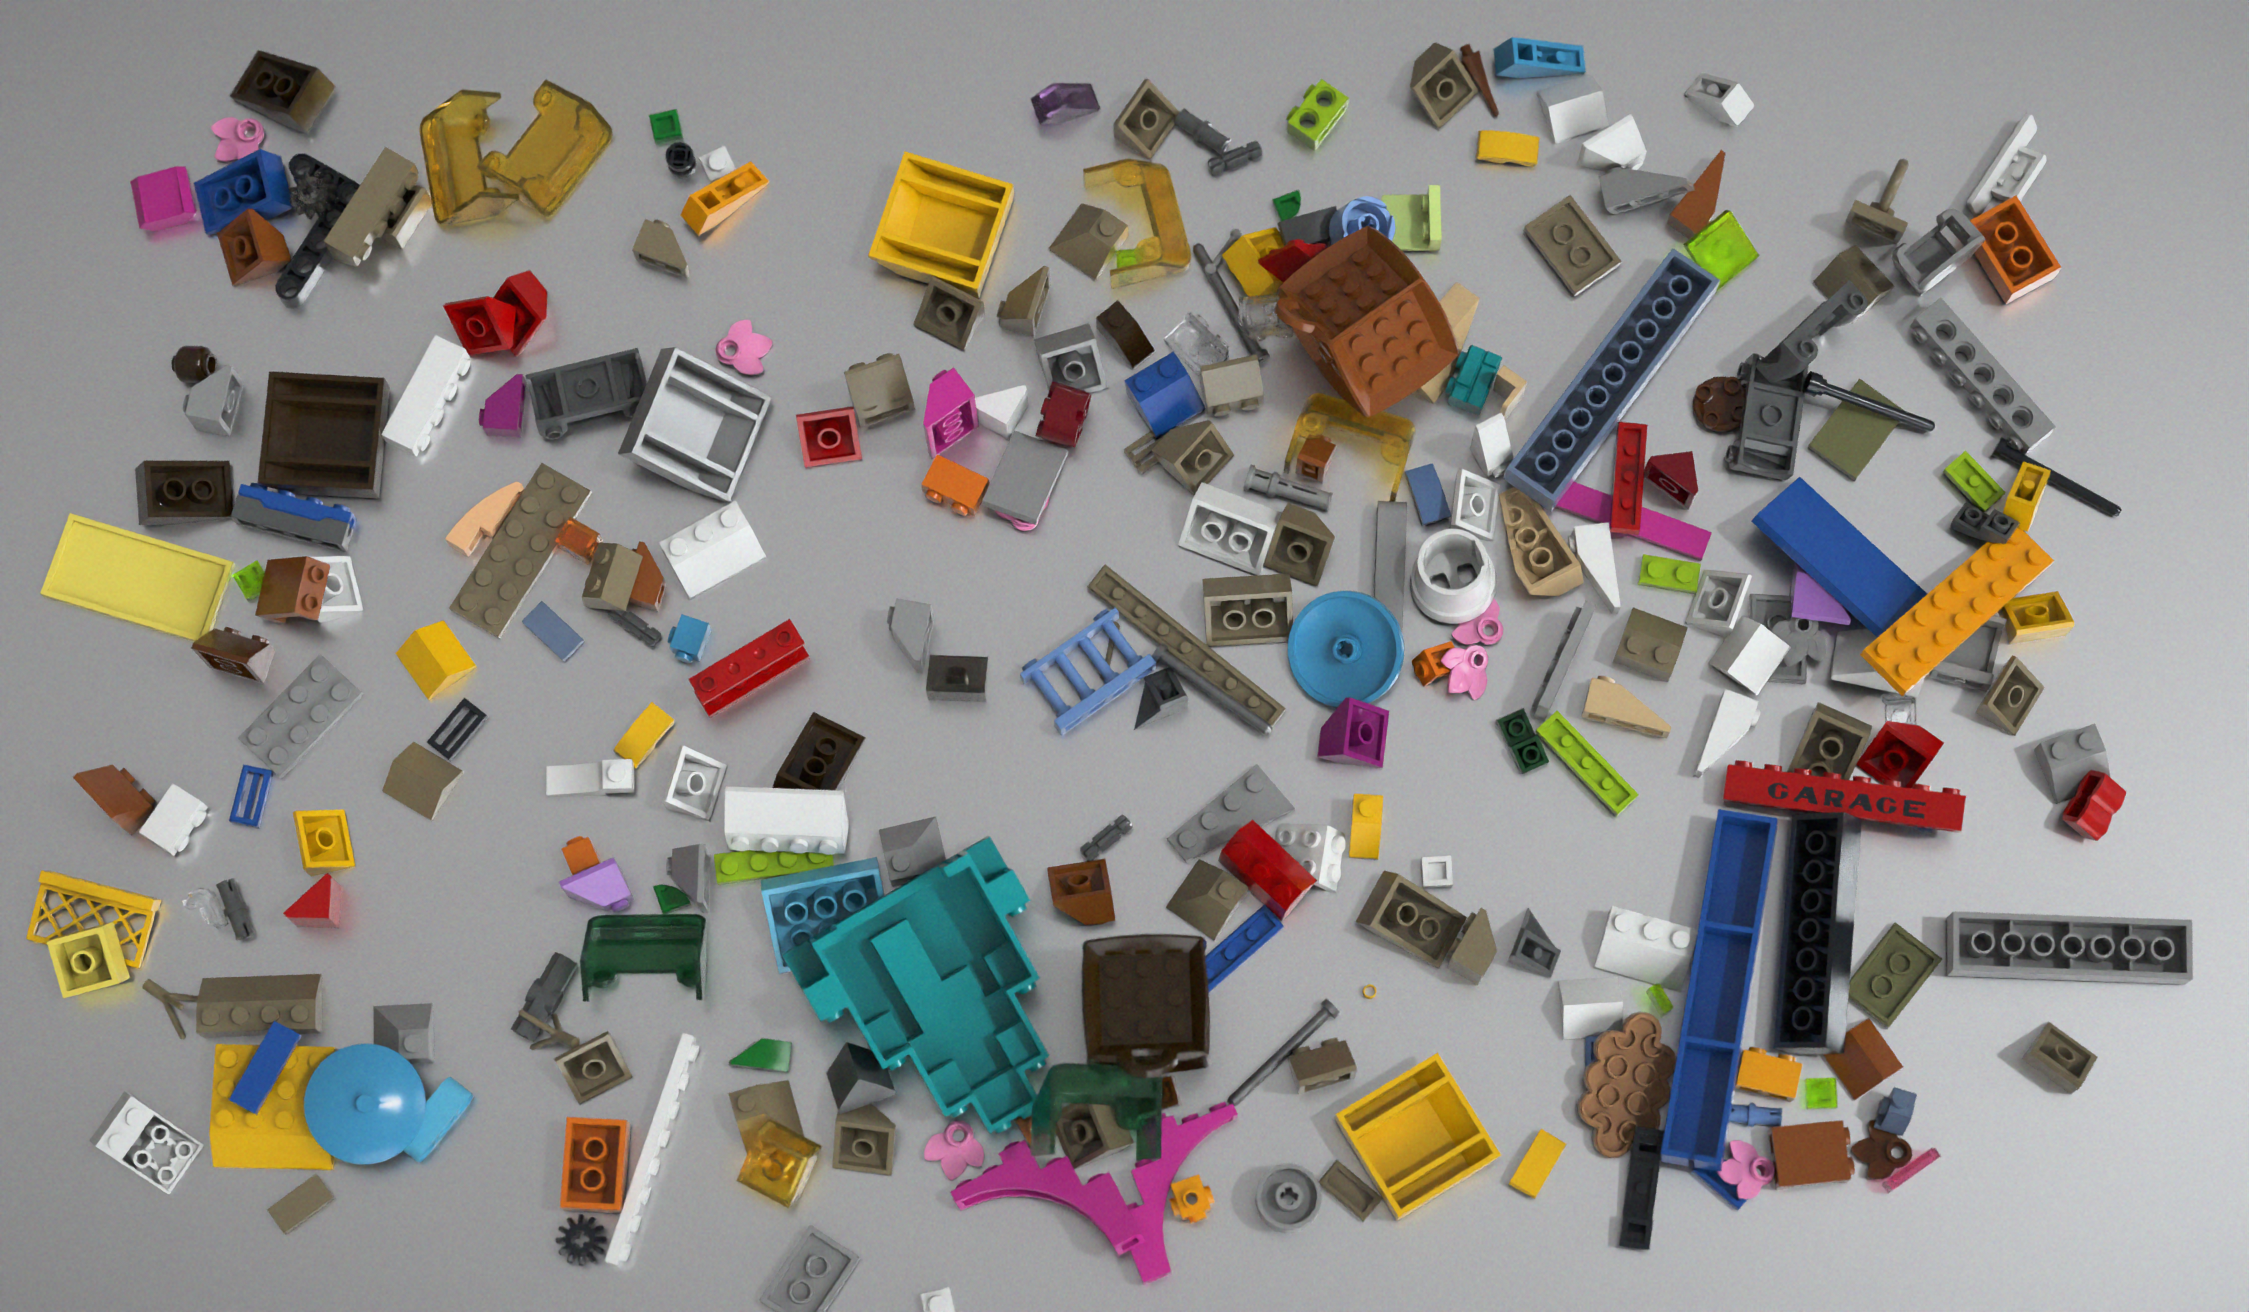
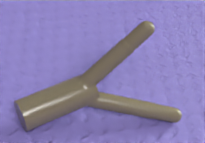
(169, 998)
(556, 1034)

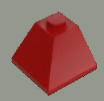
(530, 300)
(1900, 753)

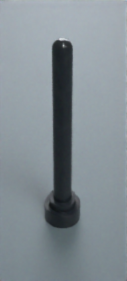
(1816, 385)

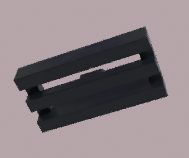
(449, 755)

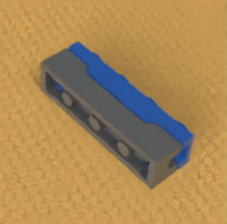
(294, 517)

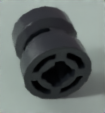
(684, 165)

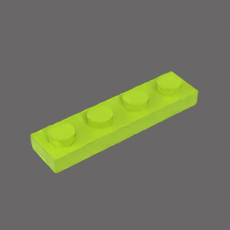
(1587, 763)
(759, 865)

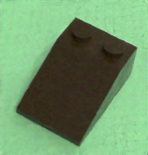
(283, 90)
(183, 491)
(819, 756)

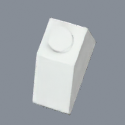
(1720, 98)

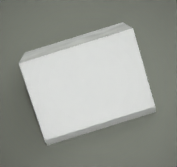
(1574, 108)
(1002, 410)
(1474, 505)
(341, 590)
(1718, 601)
(1750, 654)
(693, 784)
(1590, 1007)

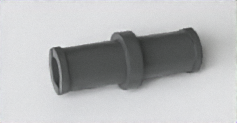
(1202, 131)
(235, 909)

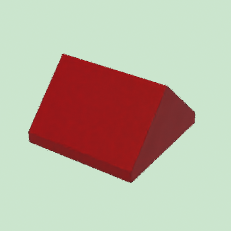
(482, 324)
(829, 436)
(318, 906)

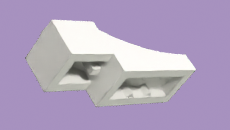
(590, 778)

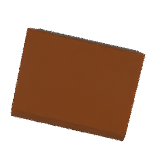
(1865, 1060)

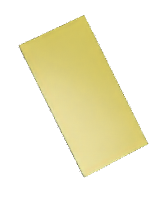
(137, 578)

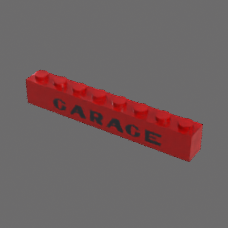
(1831, 794)

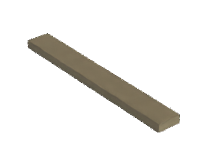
(1183, 643)

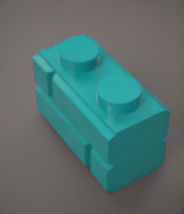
(1474, 379)

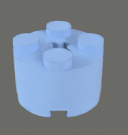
(1359, 214)

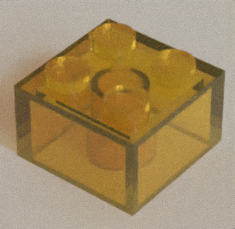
(779, 1163)

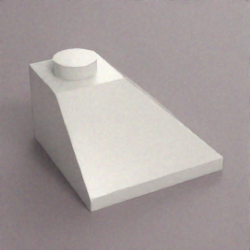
(1614, 147)

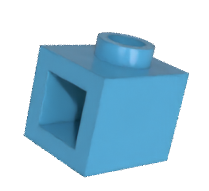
(689, 638)

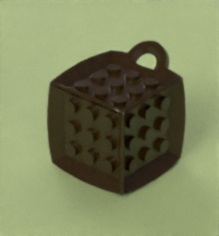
(1146, 1003)

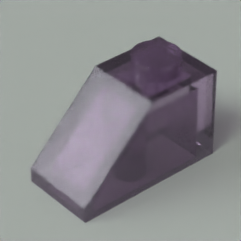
(1064, 102)

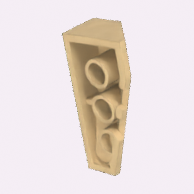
(1459, 308)
(1537, 548)

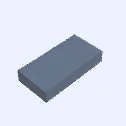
(553, 631)

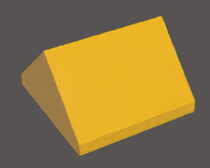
(2037, 618)
(435, 658)
(323, 841)

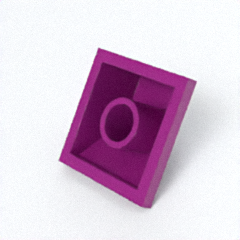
(1355, 734)

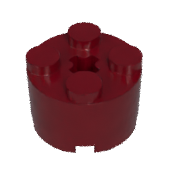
(1063, 414)

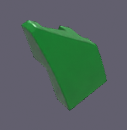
(766, 1055)

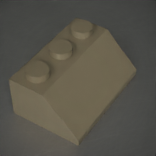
(1247, 609)

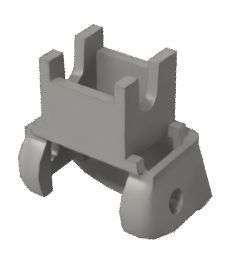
(1933, 255)

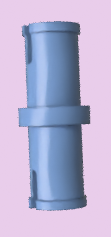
(1756, 1115)

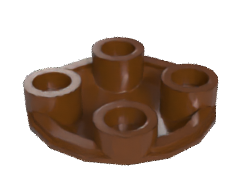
(1719, 403)

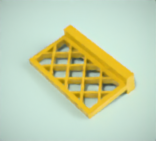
(98, 893)

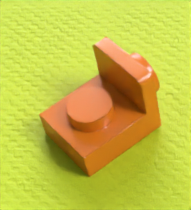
(1428, 663)

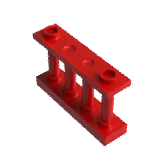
(749, 668)

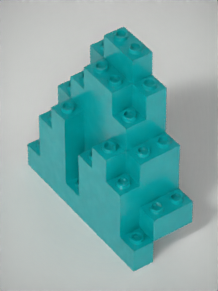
(937, 981)

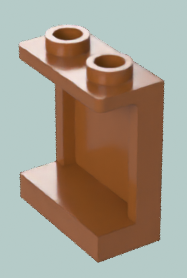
(292, 589)
(1810, 1154)

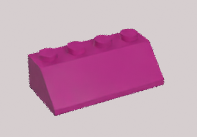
(948, 412)

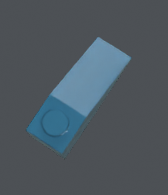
(1538, 58)

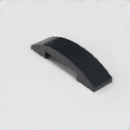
(1641, 1188)

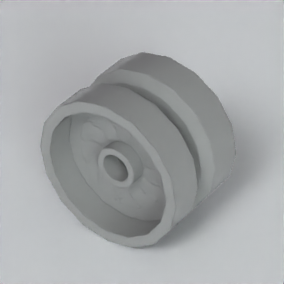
(1290, 1180)

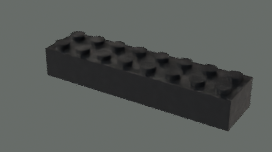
(1818, 933)

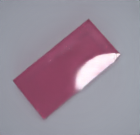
(1911, 1169)

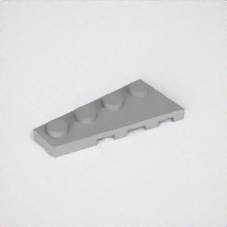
(1245, 800)

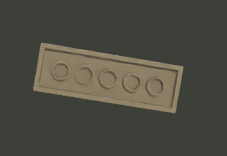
(519, 551)

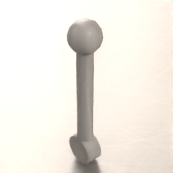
(1210, 268)

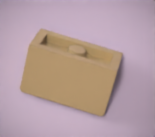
(1510, 387)

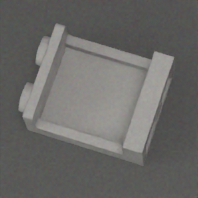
(1974, 659)

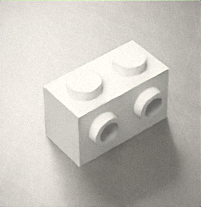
(174, 820)

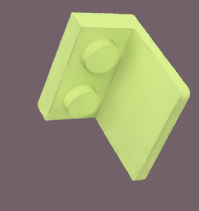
(1416, 220)

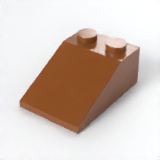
(117, 796)

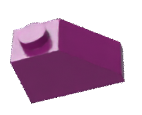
(505, 409)

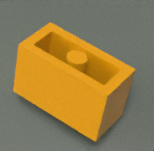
(1768, 1075)

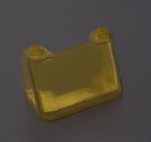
(551, 151)

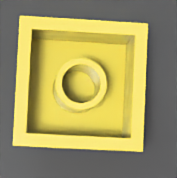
(88, 960)

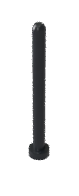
(2058, 479)

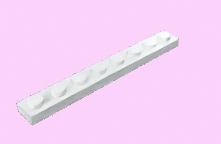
(648, 1161)

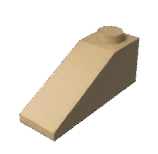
(1617, 706)

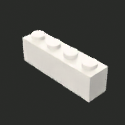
(426, 395)

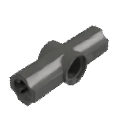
(545, 995)

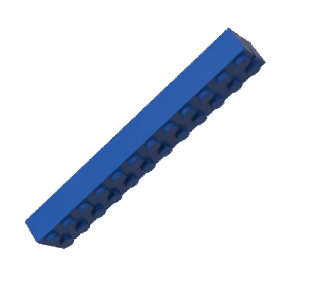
(1719, 990)

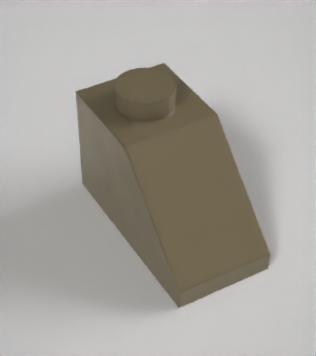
(659, 247)

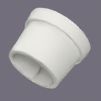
(1444, 555)

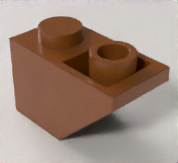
(649, 583)

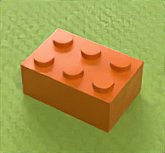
(2013, 250)
(595, 1165)

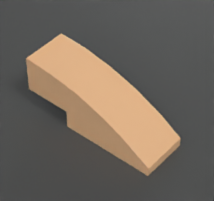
(484, 519)

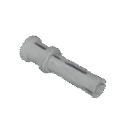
(1273, 484)

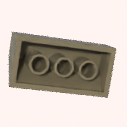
(371, 208)
(254, 1002)

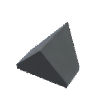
(1160, 697)
(1534, 948)

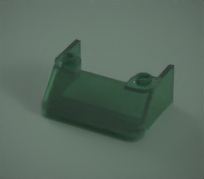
(644, 946)
(1135, 1101)

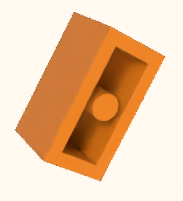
(954, 485)

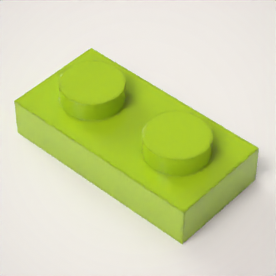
(1974, 482)
(1669, 574)

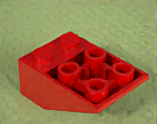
(1290, 258)

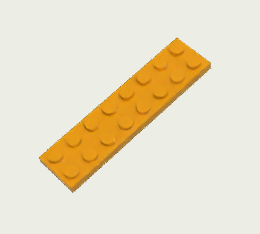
(1955, 610)

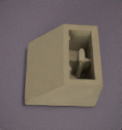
(1476, 949)

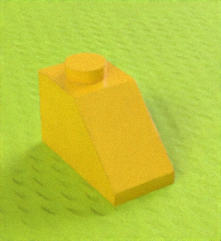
(2026, 494)
(1365, 826)

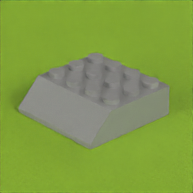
(694, 424)

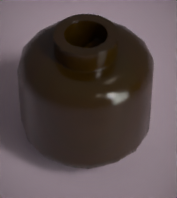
(193, 363)

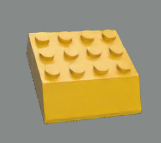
(941, 223)
(279, 1132)
(1417, 1136)

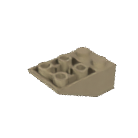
(879, 389)

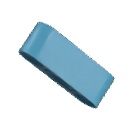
(440, 1114)

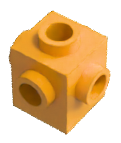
(1191, 1188)

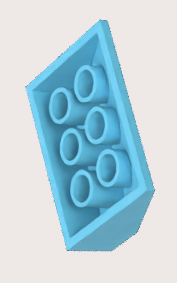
(816, 899)

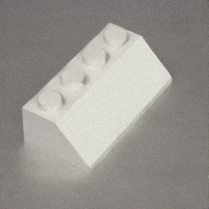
(785, 820)

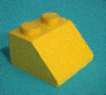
(1243, 261)

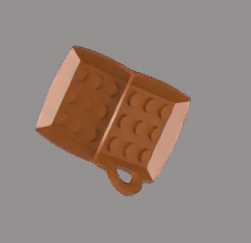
(1368, 321)

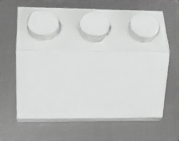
(1229, 528)
(712, 550)
(1646, 948)

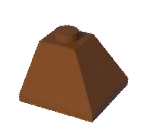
(252, 248)
(1083, 891)

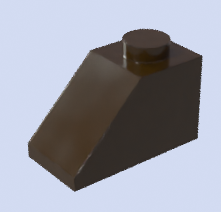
(1124, 334)

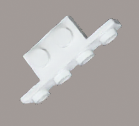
(2011, 170)

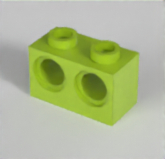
(1321, 116)

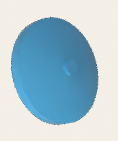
(1345, 648)
(364, 1104)

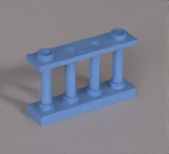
(1090, 699)

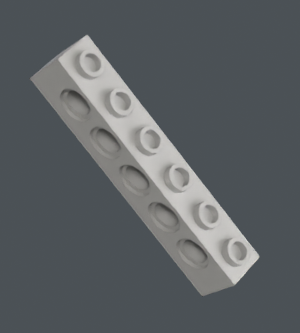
(1980, 360)

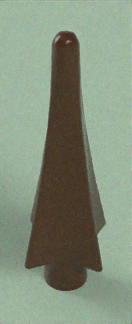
(1473, 64)

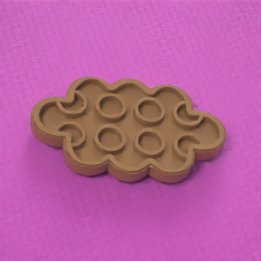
(1626, 1083)

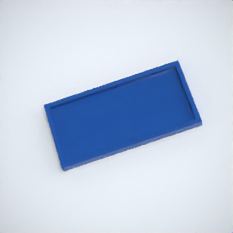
(1838, 557)

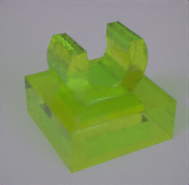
(250, 580)
(1821, 1093)

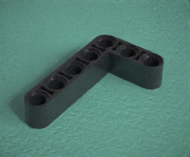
(307, 252)

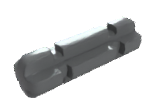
(1234, 157)
(636, 626)
(1106, 838)

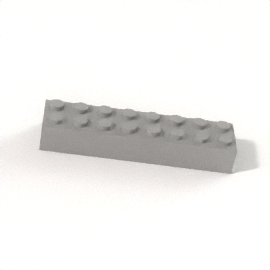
(2069, 947)

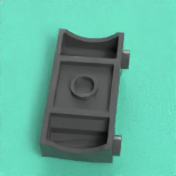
(1798, 348)
(586, 390)
(1768, 423)

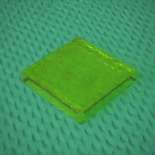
(1722, 248)

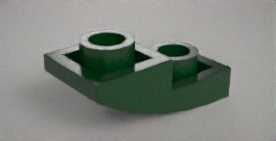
(1522, 741)

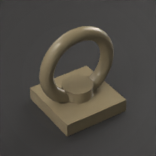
(1879, 216)

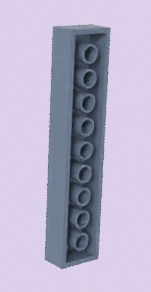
(1611, 379)

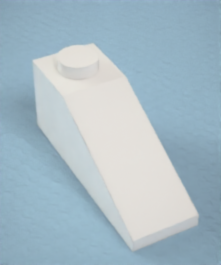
(1492, 446)
(1595, 554)
(1729, 725)

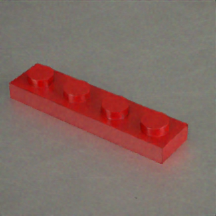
(1628, 478)

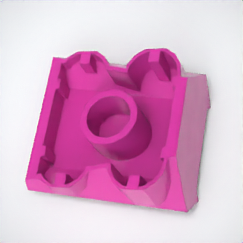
(163, 199)

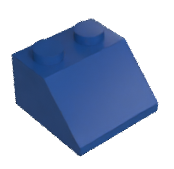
(1164, 394)

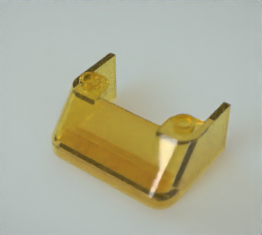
(452, 156)
(1169, 248)
(1390, 430)

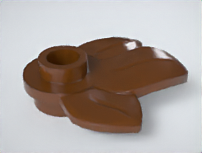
(1878, 1154)

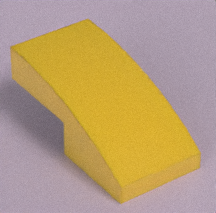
(1507, 146)
(644, 734)
(1537, 1163)

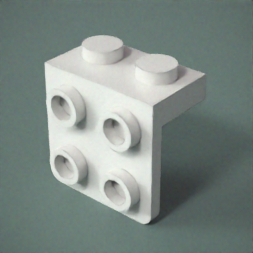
(1316, 849)

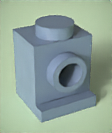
(1895, 1111)

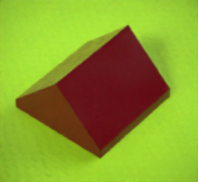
(1674, 476)

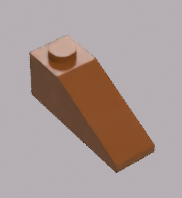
(1699, 206)

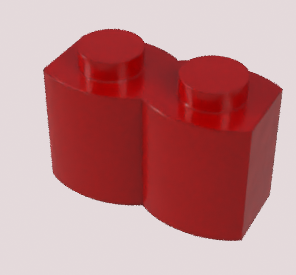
(2094, 805)

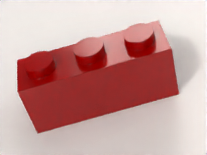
(1266, 869)

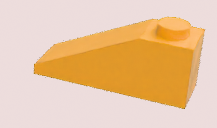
(722, 197)

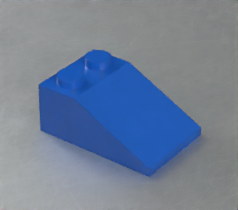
(248, 183)

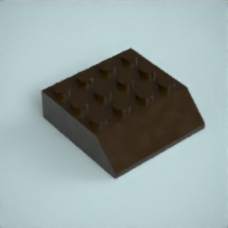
(324, 434)

